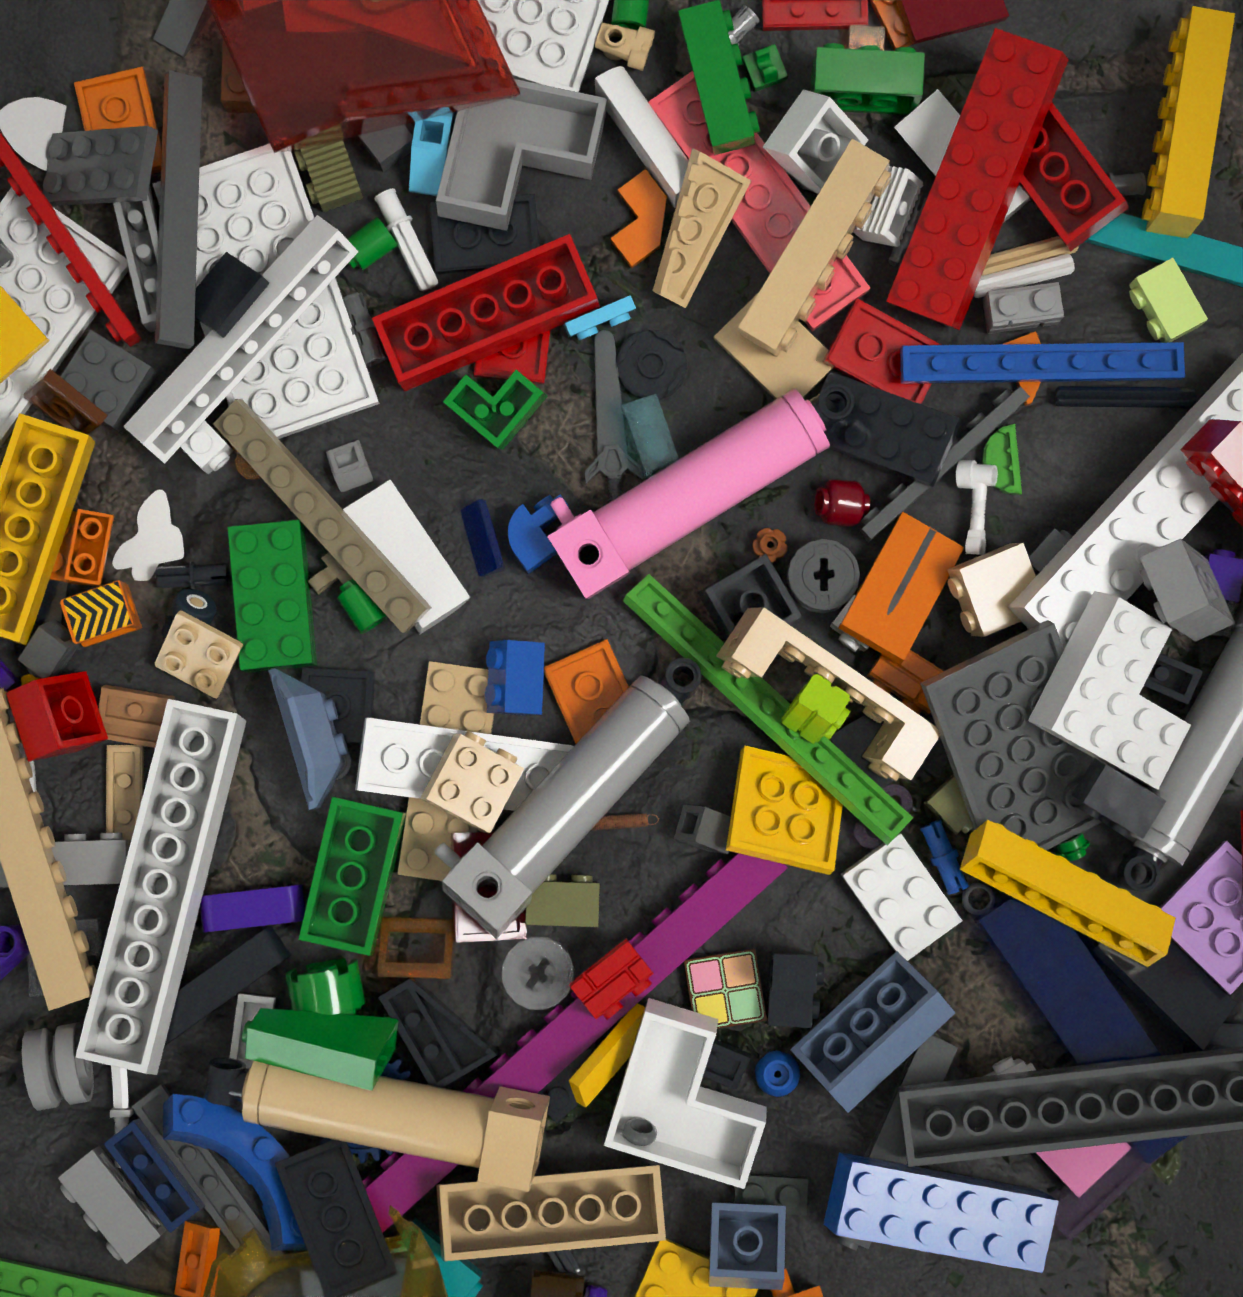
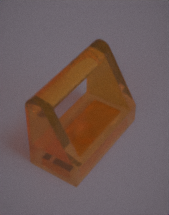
(416, 969)

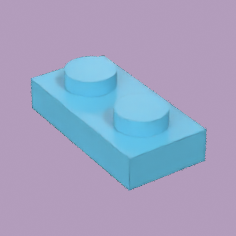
(614, 313)

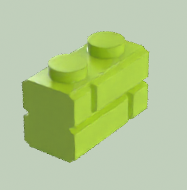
(817, 710)

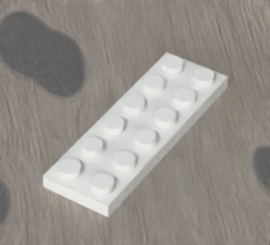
(403, 757)

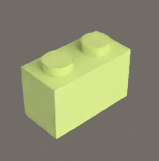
(1167, 302)

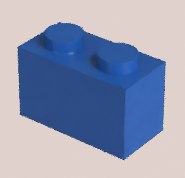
(515, 677)

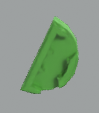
(1003, 452)

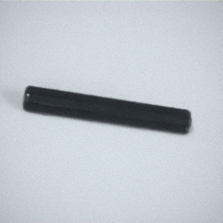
(1125, 397)

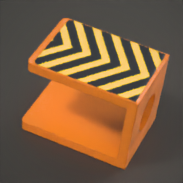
(100, 614)

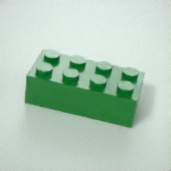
(272, 596)
(352, 876)

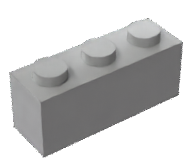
(111, 1205)

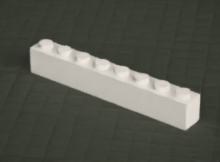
(221, 362)

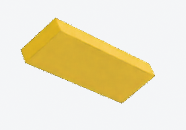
(606, 1058)

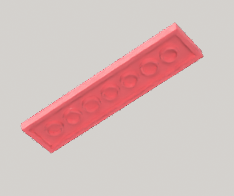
(771, 203)

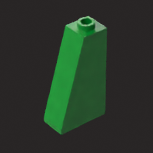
(322, 1045)

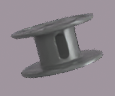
(838, 589)

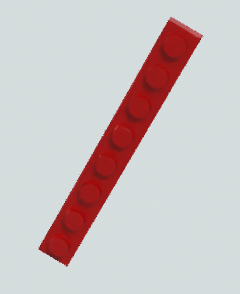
(63, 241)

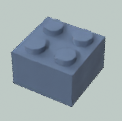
(747, 1246)

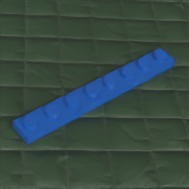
(1042, 362)

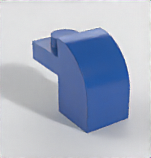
(526, 534)

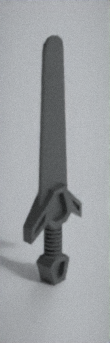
(611, 438)

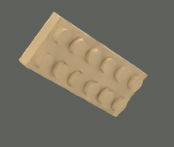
(452, 701)

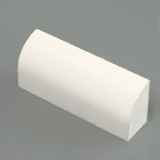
(643, 130)
(929, 133)
(404, 542)

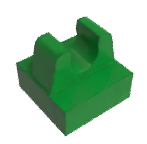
(764, 68)

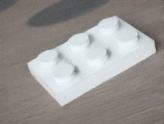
(901, 897)

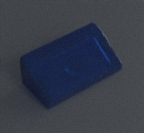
(482, 538)

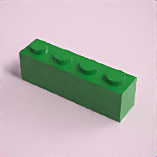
(717, 76)

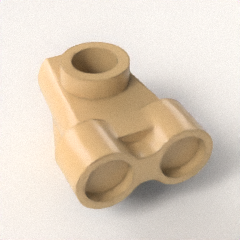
(631, 48)

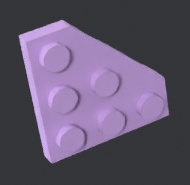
(1211, 916)

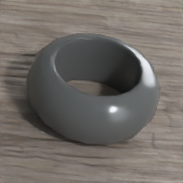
(965, 898)
(641, 1139)

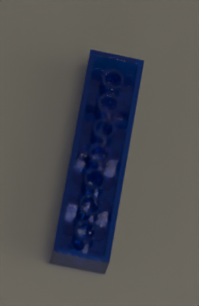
(1069, 993)

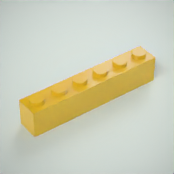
(1068, 893)

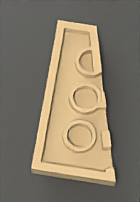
(699, 222)

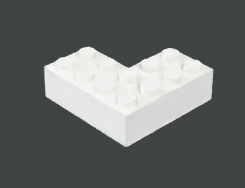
(1096, 691)
(694, 1125)

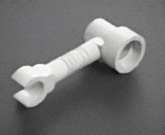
(976, 477)

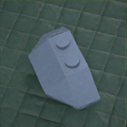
(311, 735)

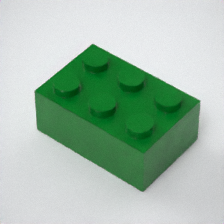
(869, 78)

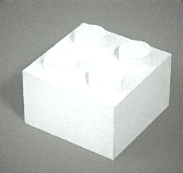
(812, 139)

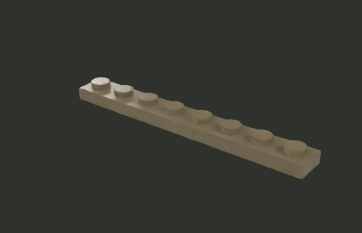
(322, 515)

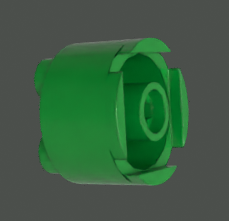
(327, 987)

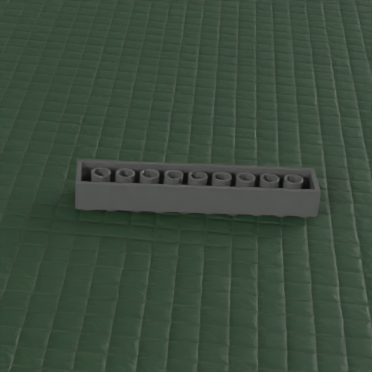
(1072, 1107)

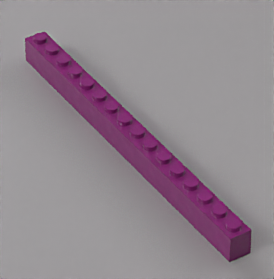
(574, 1028)

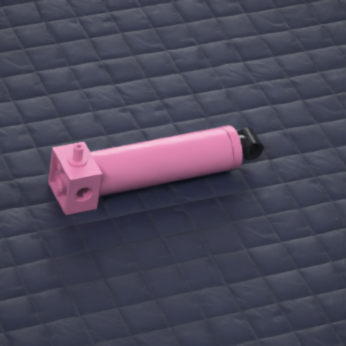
(695, 488)

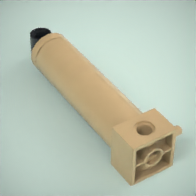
(399, 1116)

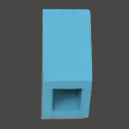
(429, 153)

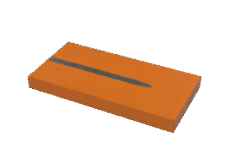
(901, 588)

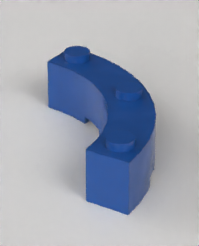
(246, 1148)

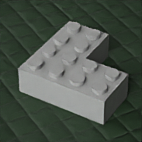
(493, 141)

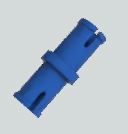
(944, 857)

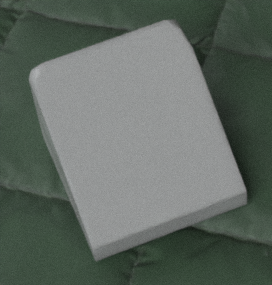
(349, 466)

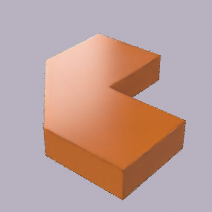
(643, 234)

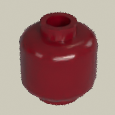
(841, 502)

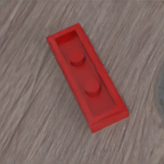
(813, 14)

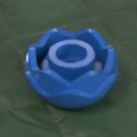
(774, 1062)

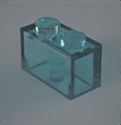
(649, 434)

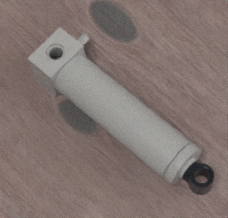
(1198, 770)
(569, 800)

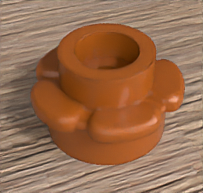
(776, 537)

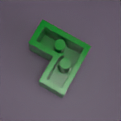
(498, 415)

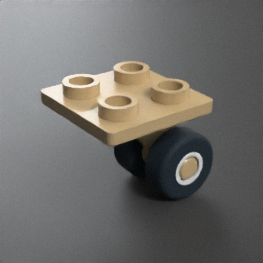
(193, 647)

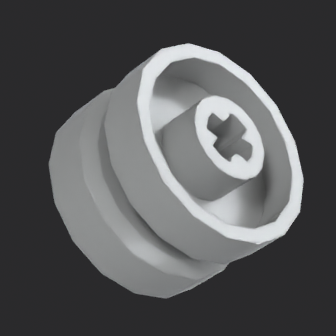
(53, 1069)

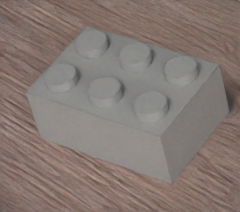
(1185, 590)

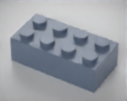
(873, 1031)

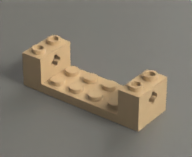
(903, 737)

